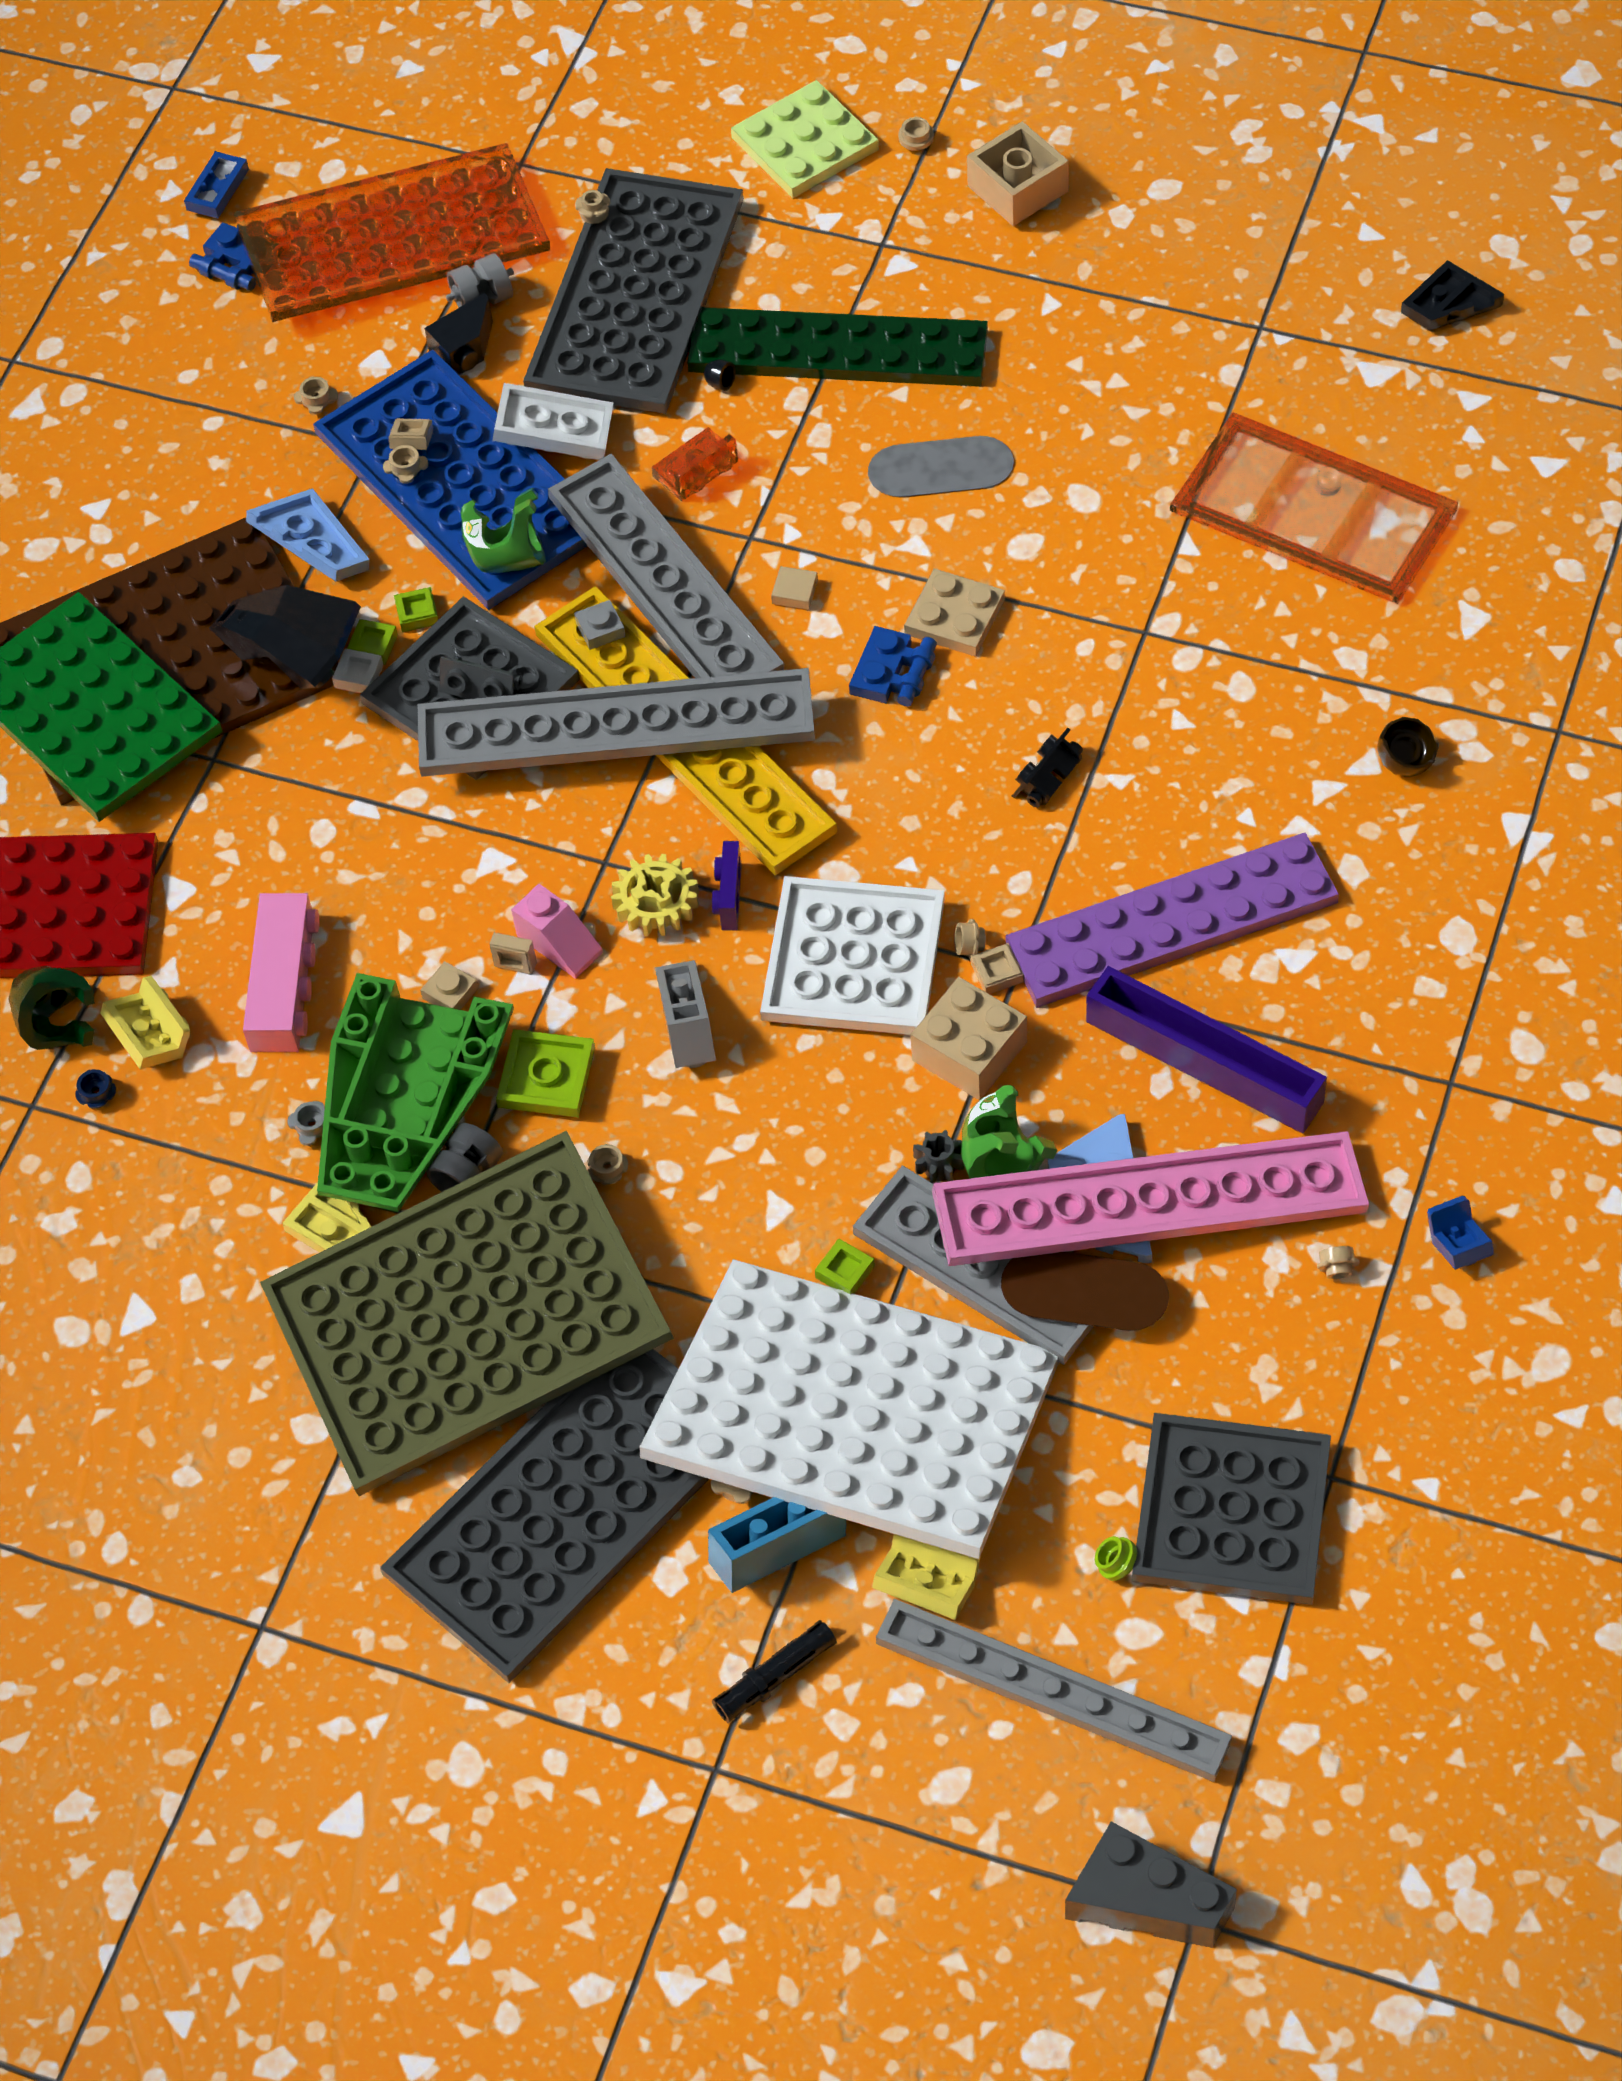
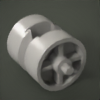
(485, 277)

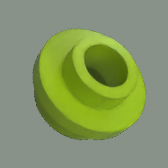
(1115, 1557)

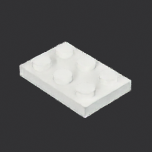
(553, 421)

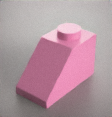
(555, 931)

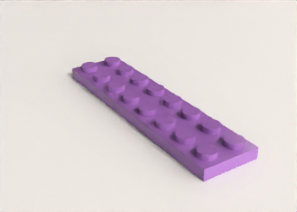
(1172, 918)

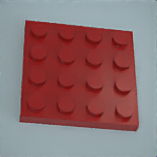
(76, 902)

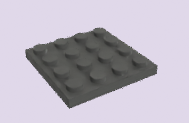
(475, 637)
(1232, 1508)

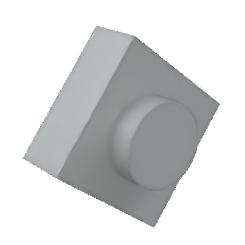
(599, 624)

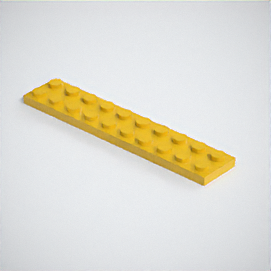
(734, 783)

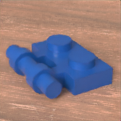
(222, 248)
(882, 661)

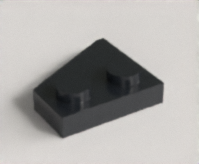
(1450, 297)

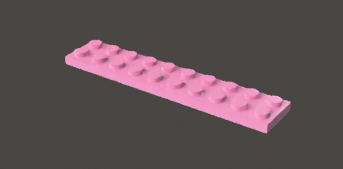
(1148, 1198)

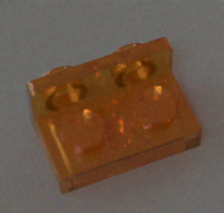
(696, 463)

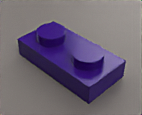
(728, 871)

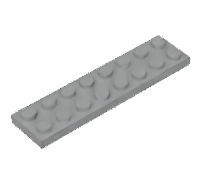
(661, 573)

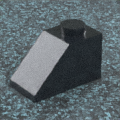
(462, 334)

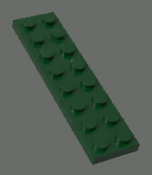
(841, 346)

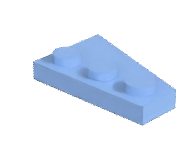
(312, 533)

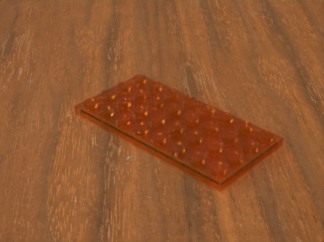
(389, 231)

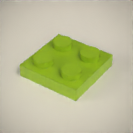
(545, 1073)

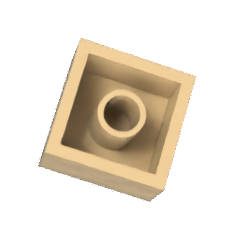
(1017, 173)
(969, 1038)

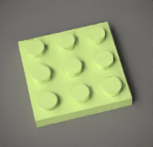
(804, 139)

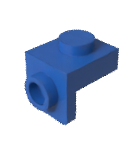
(1457, 1234)

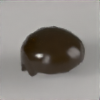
(1407, 747)

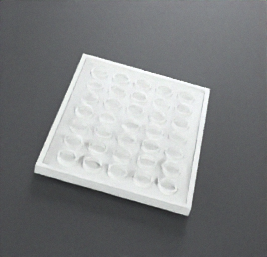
(852, 1407)

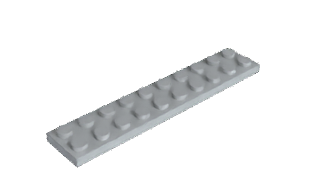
(615, 722)

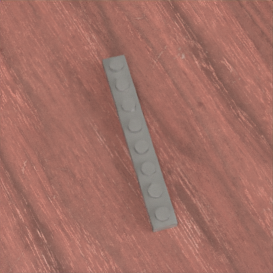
(1054, 1690)

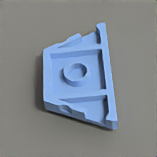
(1104, 1144)

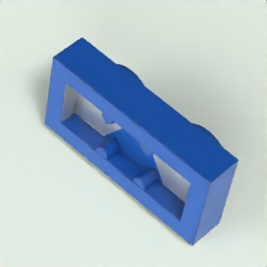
(216, 184)

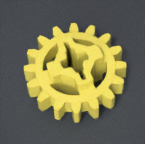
(655, 894)

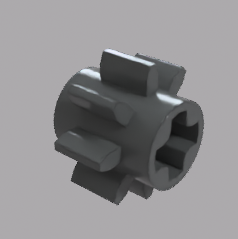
(938, 1157)

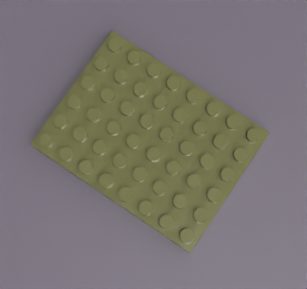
(464, 1312)

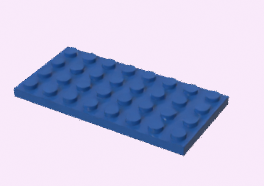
(460, 468)

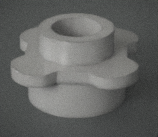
(302, 1116)

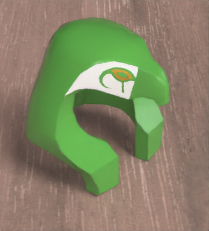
(507, 547)
(995, 1142)

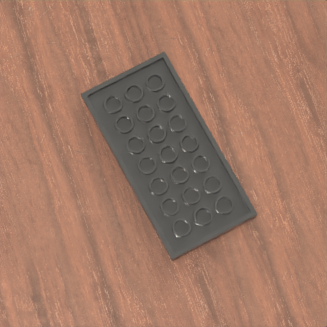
(635, 291)
(546, 1519)

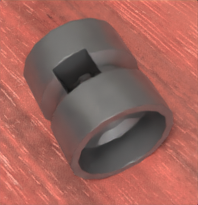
(466, 1155)

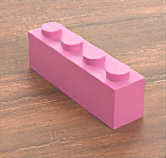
(279, 972)

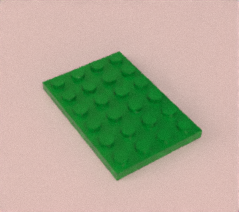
(96, 707)

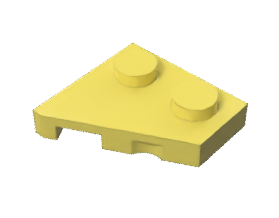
(324, 1221)

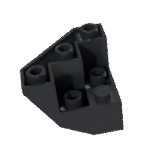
(293, 628)

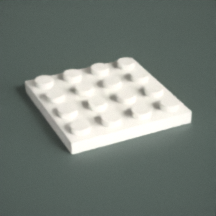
(853, 955)

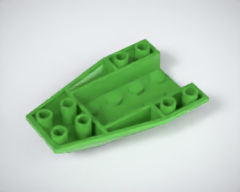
(399, 1088)

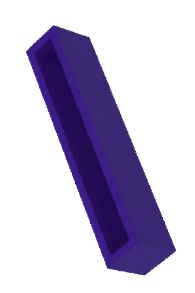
(1206, 1049)

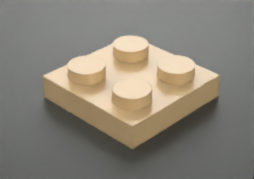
(955, 612)

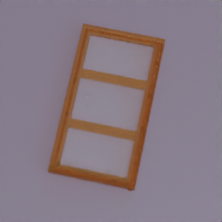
(1315, 507)

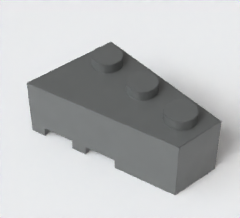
(1149, 1891)

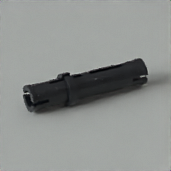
(759, 1682)

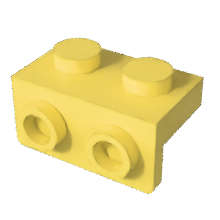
(148, 1025)
(927, 1576)

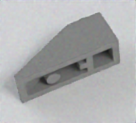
(685, 1014)

